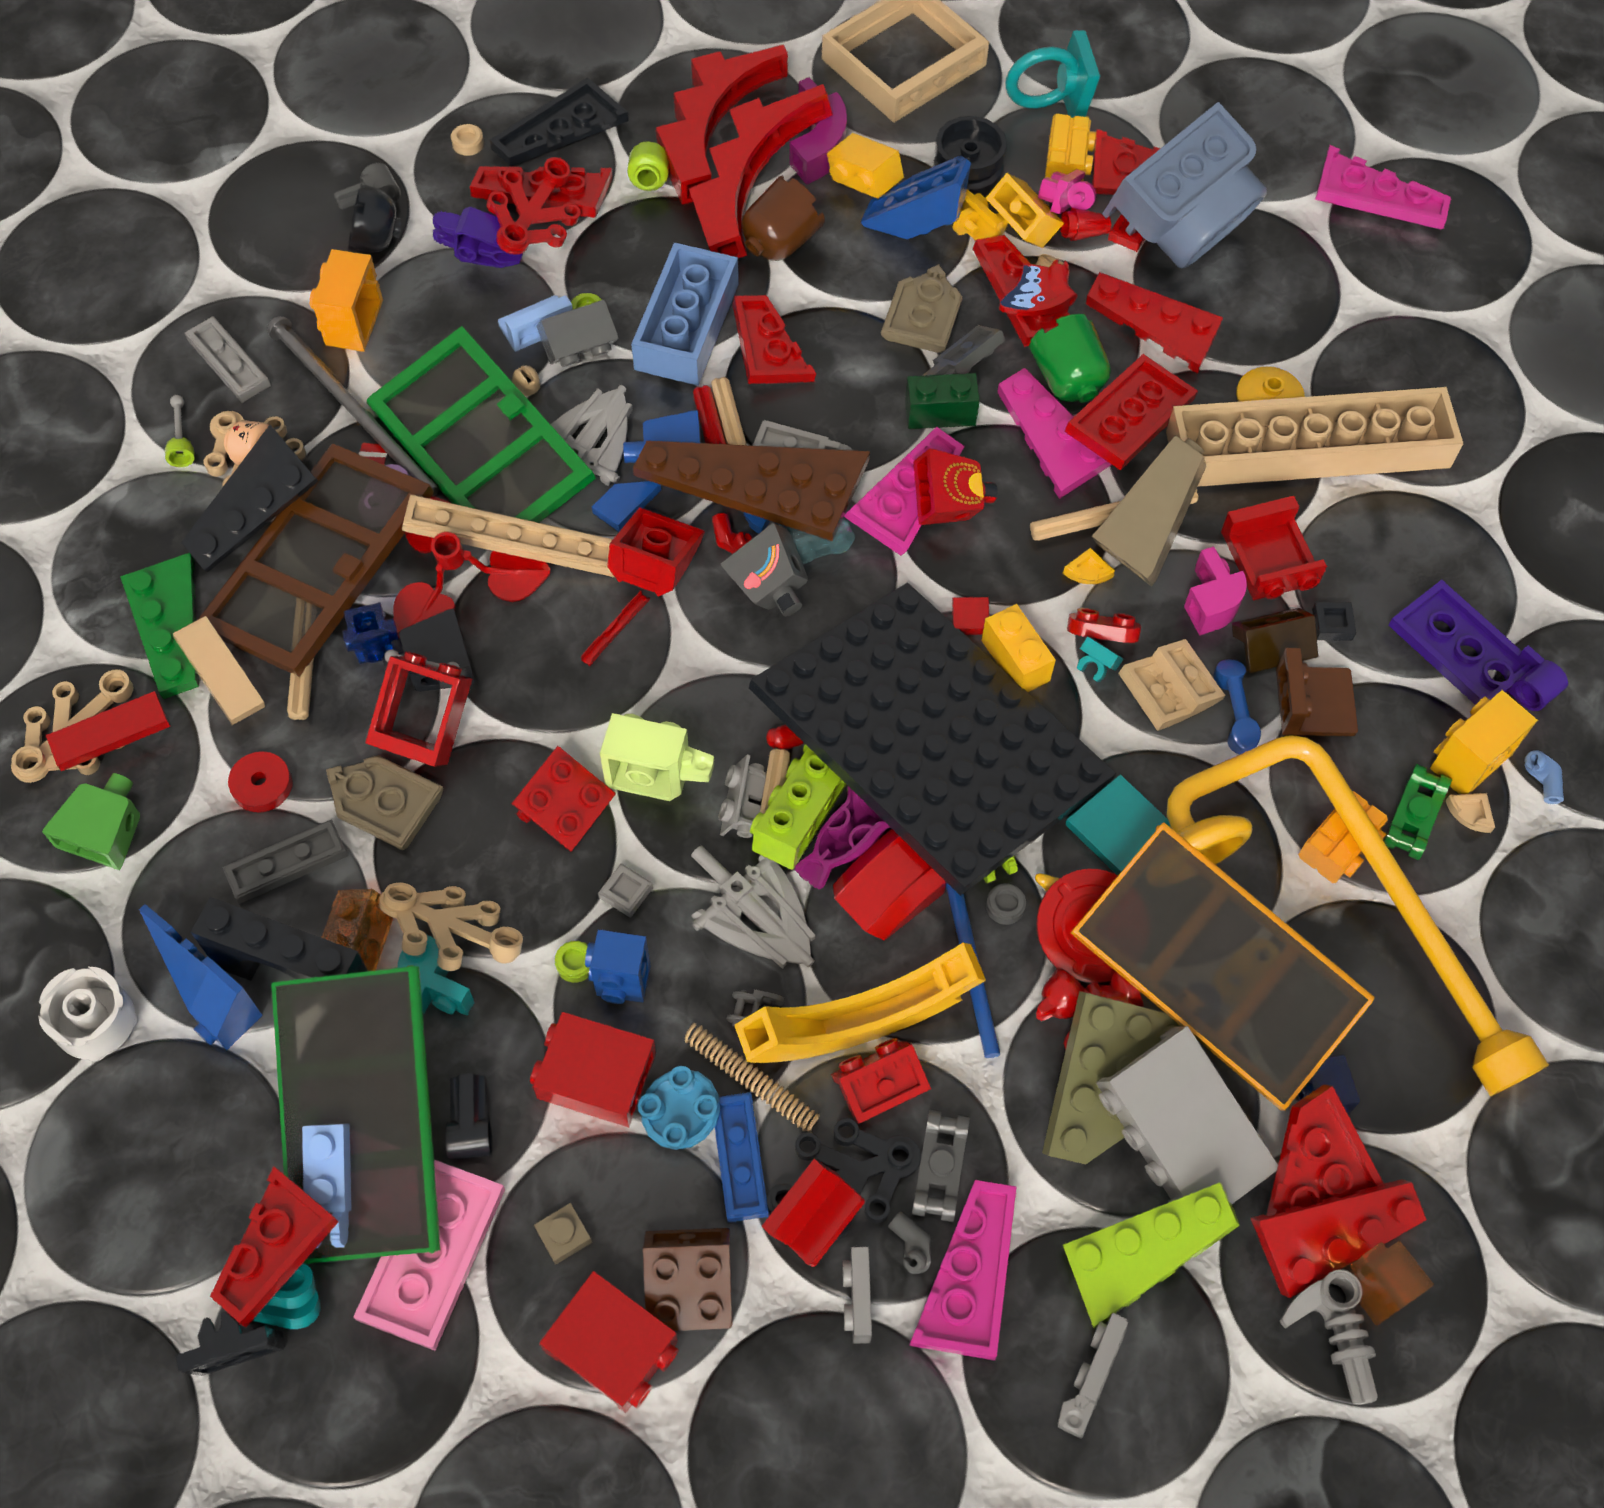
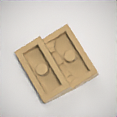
(1171, 684)

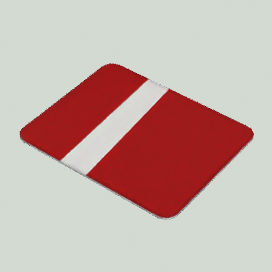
(373, 452)

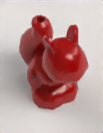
(1062, 992)

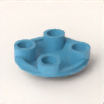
(680, 1108)

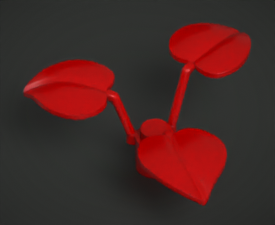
(510, 577)

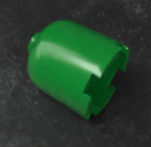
(1072, 359)

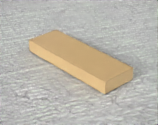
(219, 670)

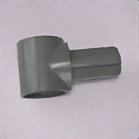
(374, 175)

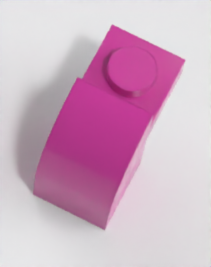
(1218, 597)

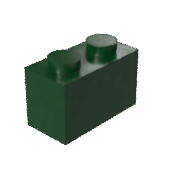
(942, 401)

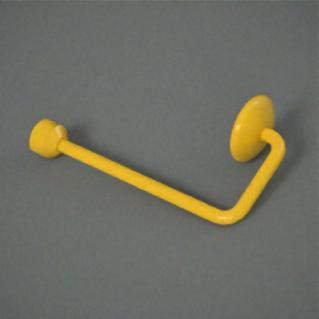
(1502, 1055)

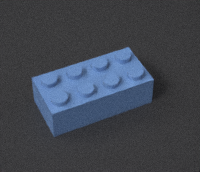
(685, 314)

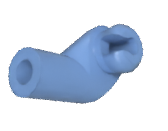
(1547, 773)

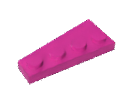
(1359, 187)
(891, 505)
(970, 1285)

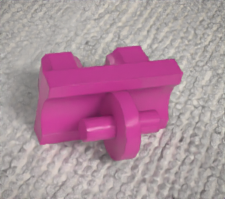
(1067, 191)

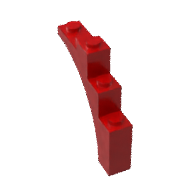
(699, 109)
(739, 161)

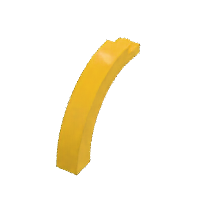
(832, 1026)

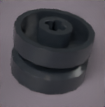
(980, 143)

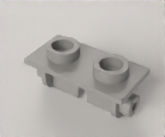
(743, 783)

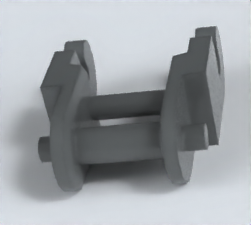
(757, 998)

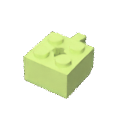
(651, 757)

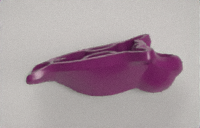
(842, 840)

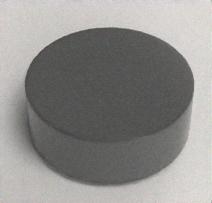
(1006, 904)

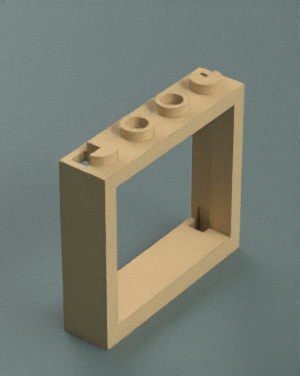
(898, 102)

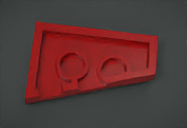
(765, 344)
(276, 1243)

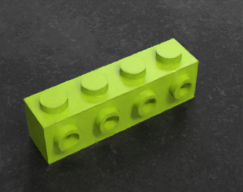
(796, 810)

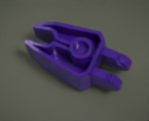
(472, 237)

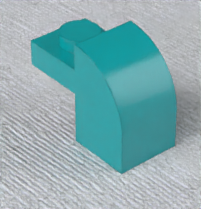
(445, 993)

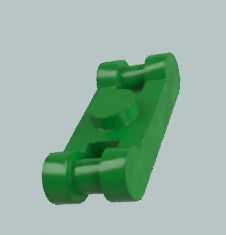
(1417, 812)

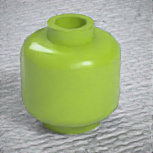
(648, 166)

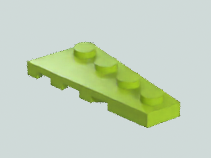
(1143, 1250)

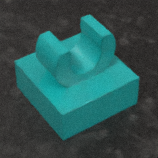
(1101, 656)

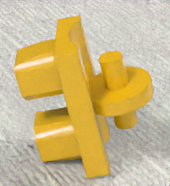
(978, 219)

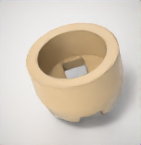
(521, 383)

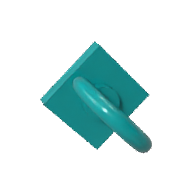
(1075, 76)

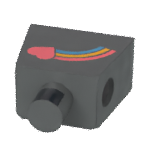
(769, 570)

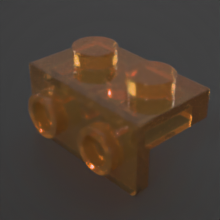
(359, 924)

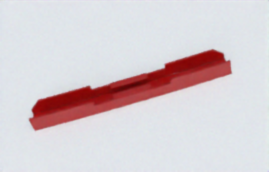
(614, 628)

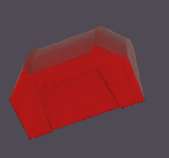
(653, 551)
(887, 886)

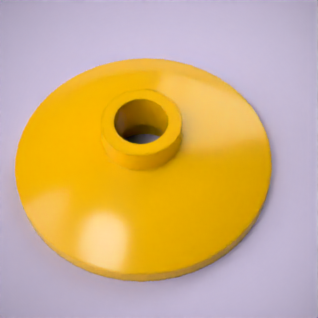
(1267, 384)

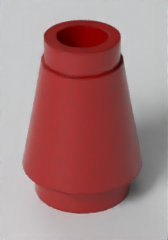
(1083, 224)

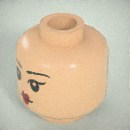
(242, 438)

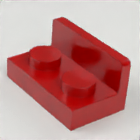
(881, 1079)

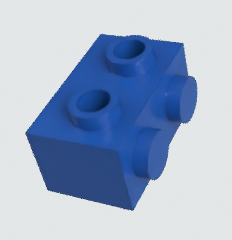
(618, 966)

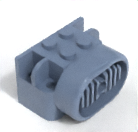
(1192, 188)

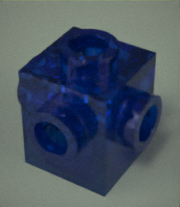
(369, 633)

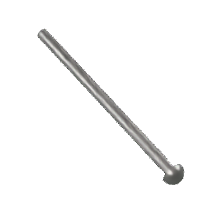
(281, 329)

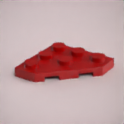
(1320, 1155)

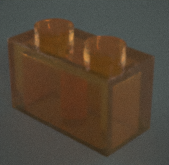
(1389, 1280)

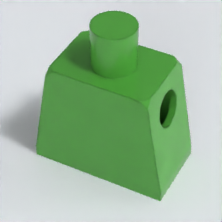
(96, 822)

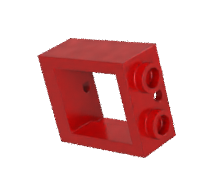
(387, 705)

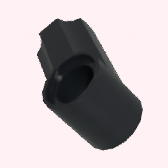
(469, 1126)

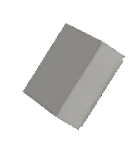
(625, 890)

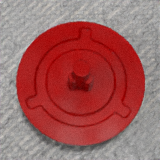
(1058, 915)

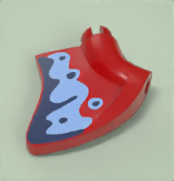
(1040, 291)

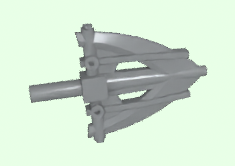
(600, 412)
(782, 938)

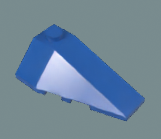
(208, 992)

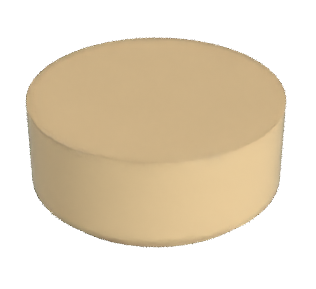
(467, 139)

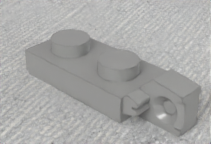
(1092, 1378)

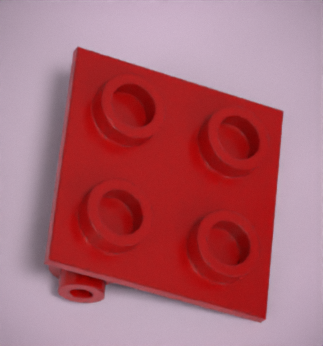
(563, 798)

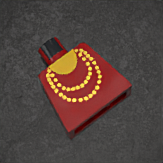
(949, 487)

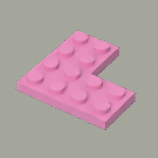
(418, 1291)

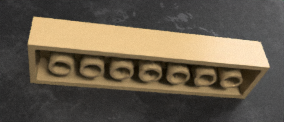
(1321, 435)

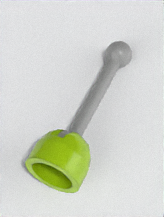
(178, 443)

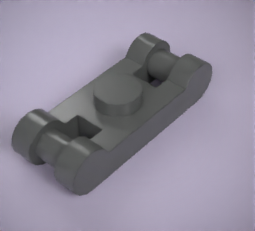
(941, 1166)

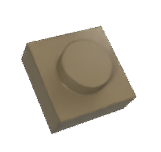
(563, 1233)

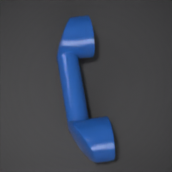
(1245, 731)

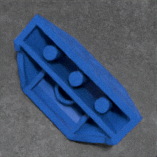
(921, 201)

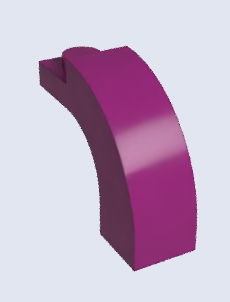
(809, 151)

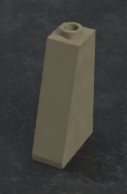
(1152, 511)

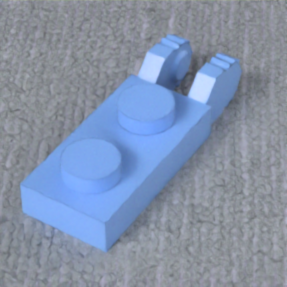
(329, 1173)

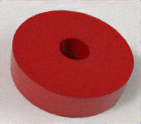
(255, 767)

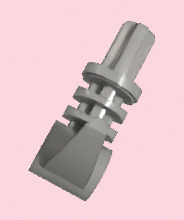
(1345, 1324)

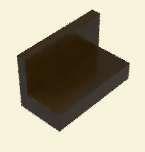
(1271, 634)

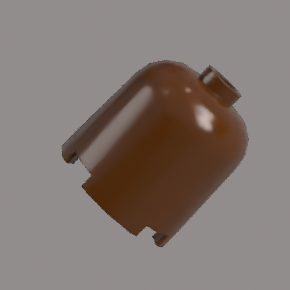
(781, 220)

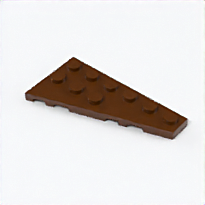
(780, 484)

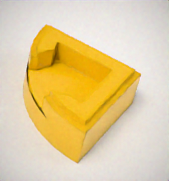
(1089, 569)

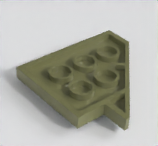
(1100, 1043)

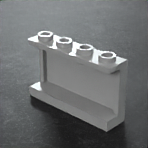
(1186, 1120)

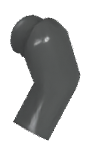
(917, 1243)

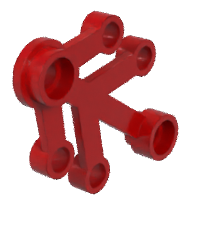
(555, 175)

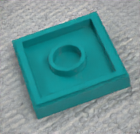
(1116, 823)

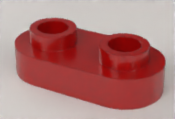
(1116, 628)

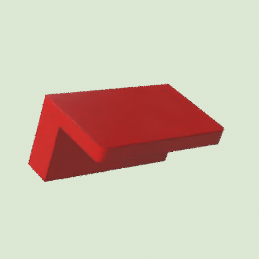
(814, 1212)

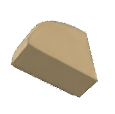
(1472, 811)

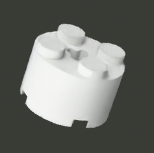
(86, 1013)

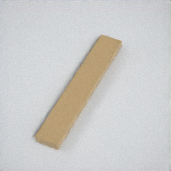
(508, 534)

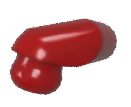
(725, 537)
(782, 738)

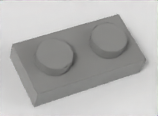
(857, 1276)

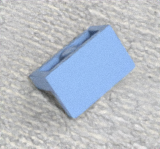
(521, 325)

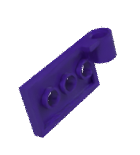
(1526, 674)

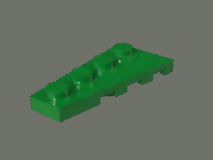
(161, 605)

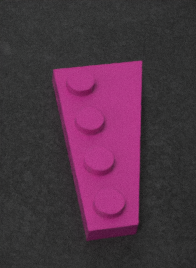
(1044, 424)

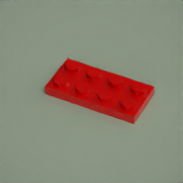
(1130, 411)

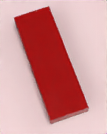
(107, 731)

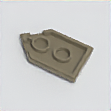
(923, 311)
(383, 799)

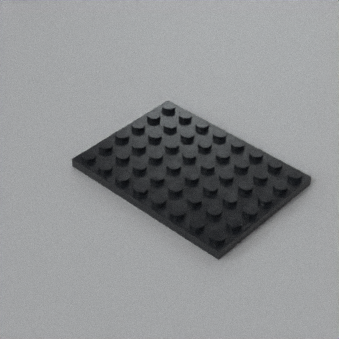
(932, 735)

